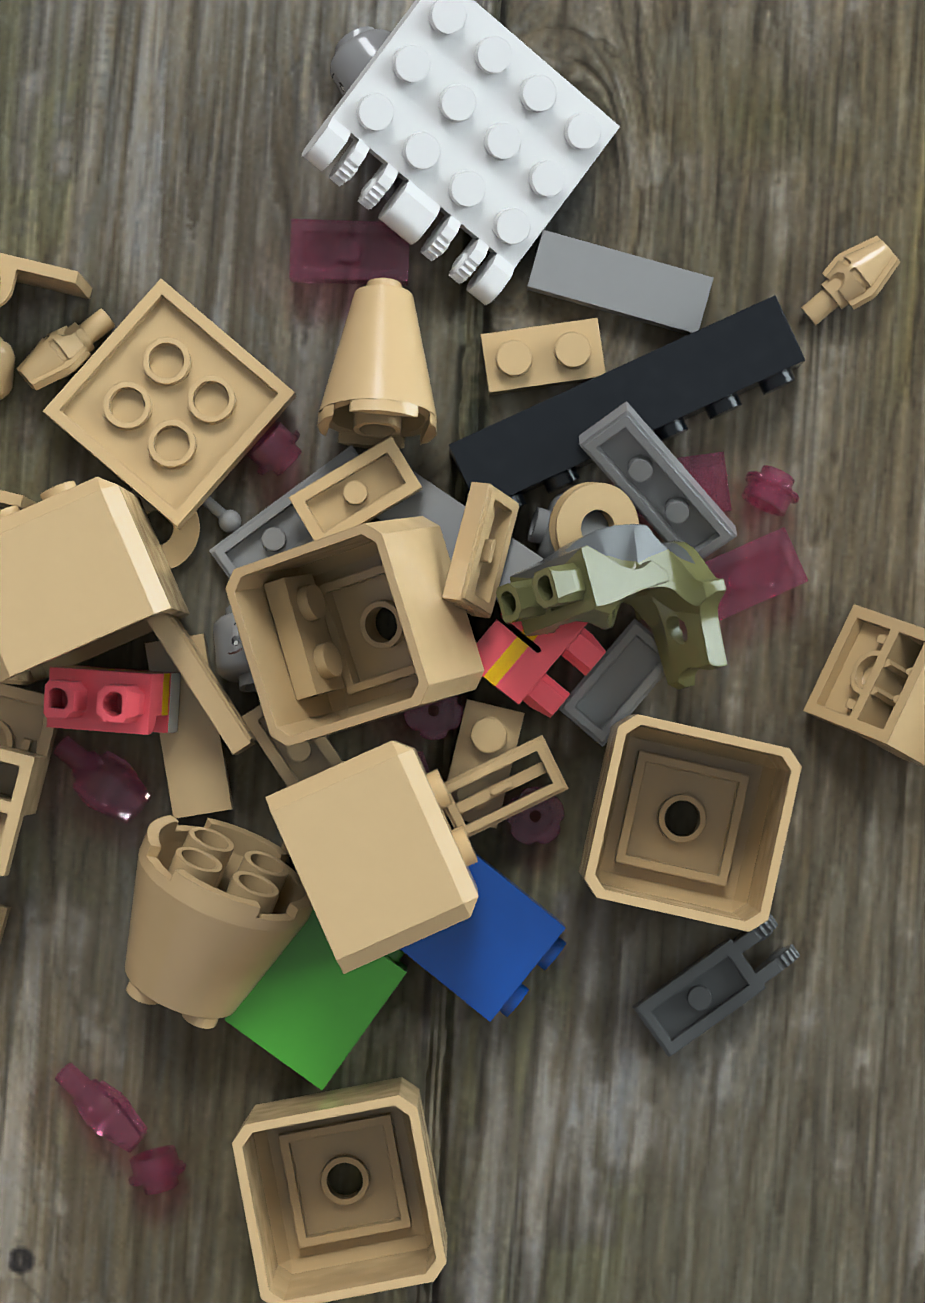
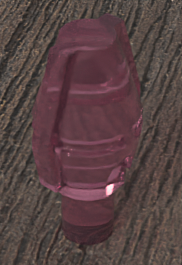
(104, 781)
(103, 1108)

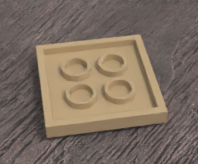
(170, 403)

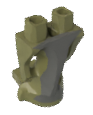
(630, 567)

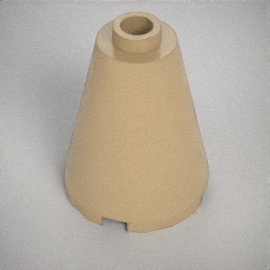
(379, 372)

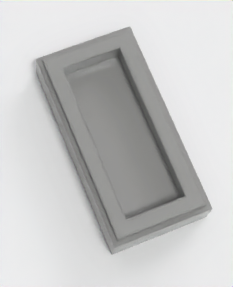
(615, 683)

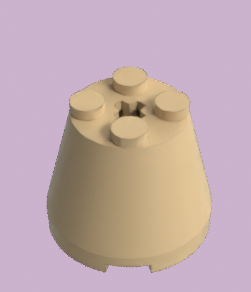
(208, 917)

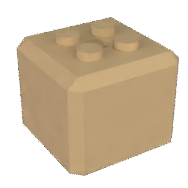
(359, 572)
(78, 578)
(377, 852)
(734, 854)
(330, 1244)

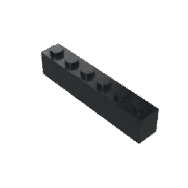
(663, 387)

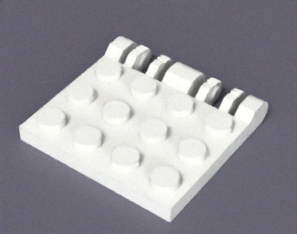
(470, 132)

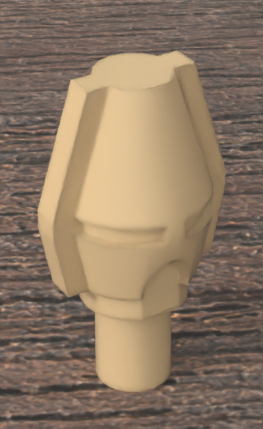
(853, 278)
(64, 350)

